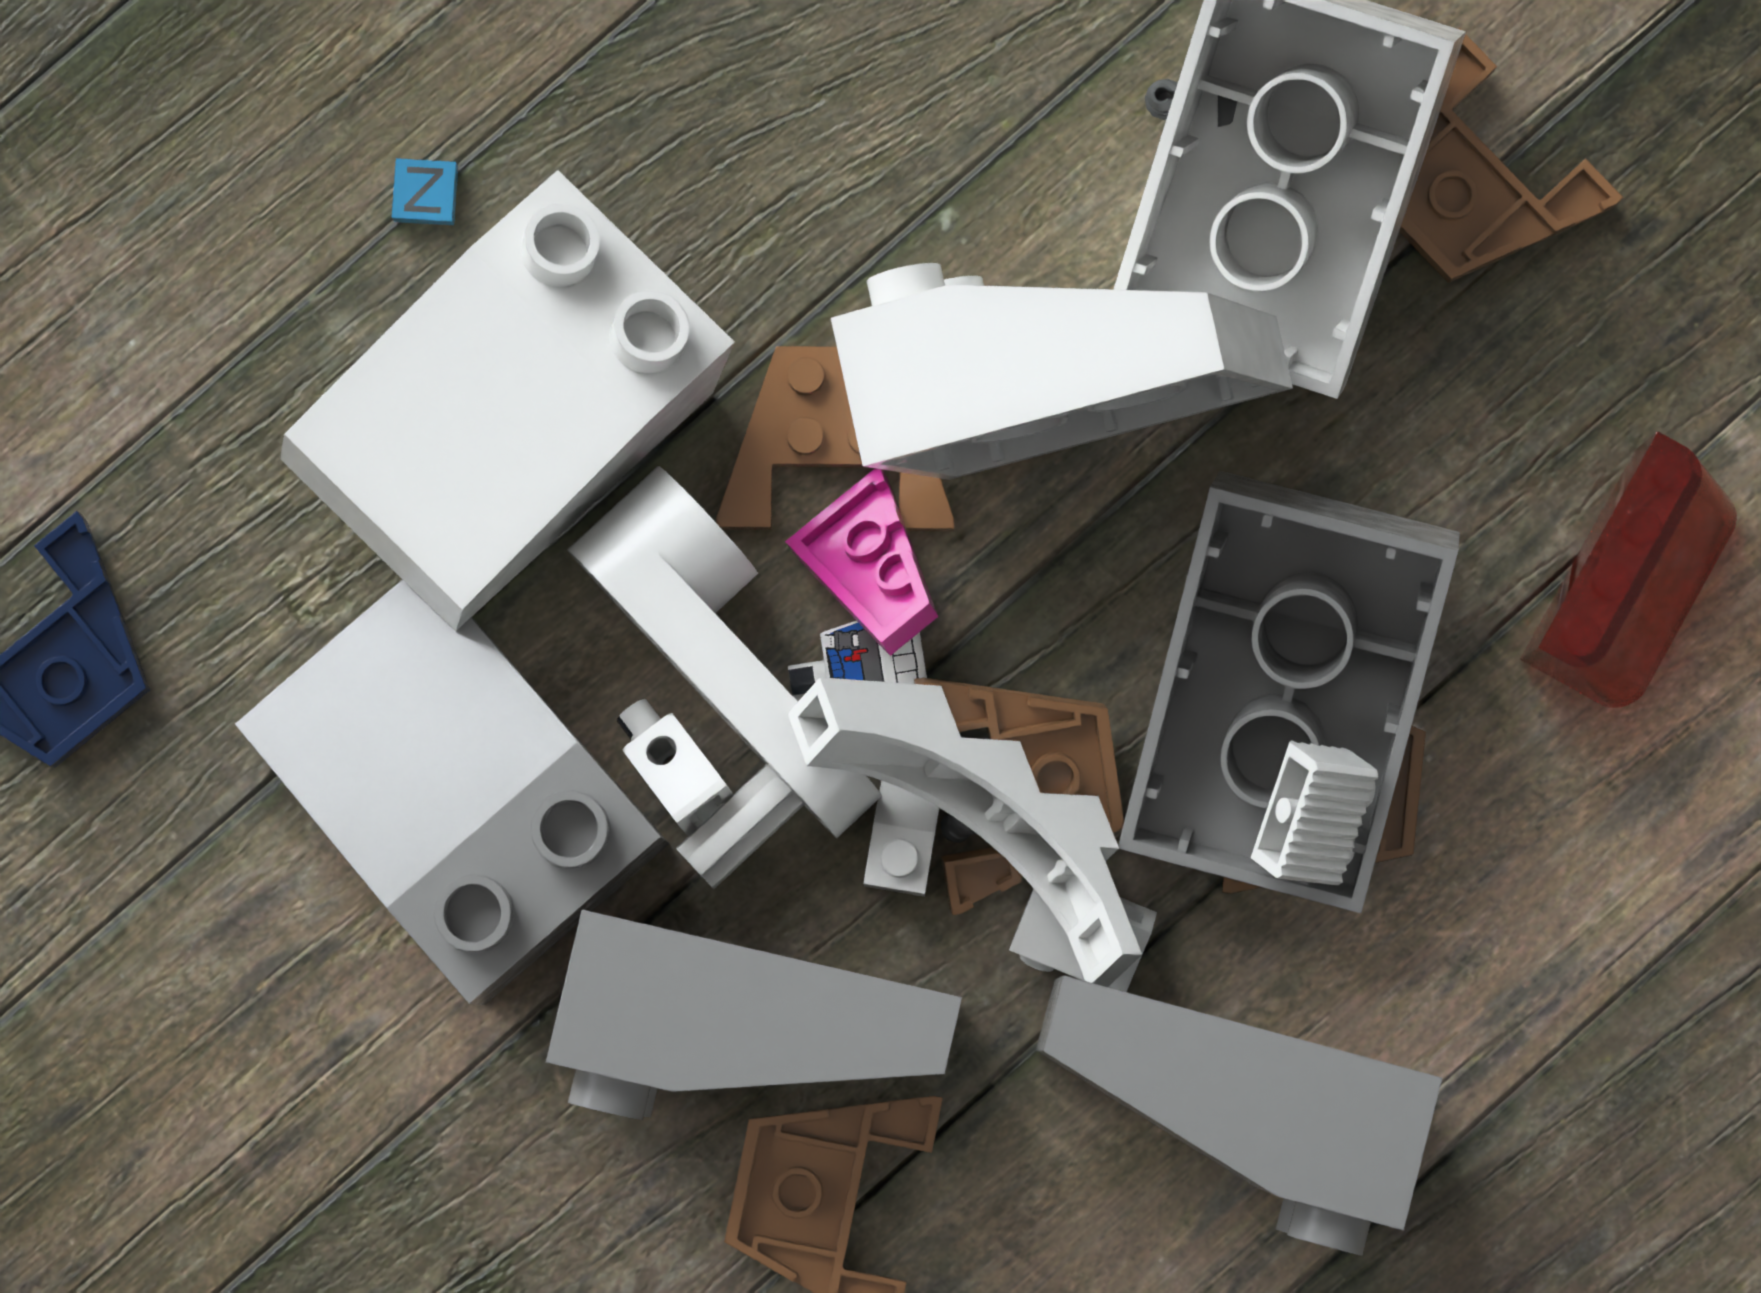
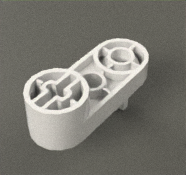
(670, 576)

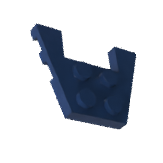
(75, 664)

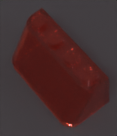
(1635, 576)

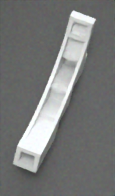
(1051, 839)

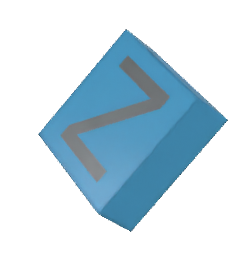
(424, 191)

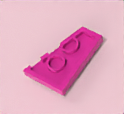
(868, 562)

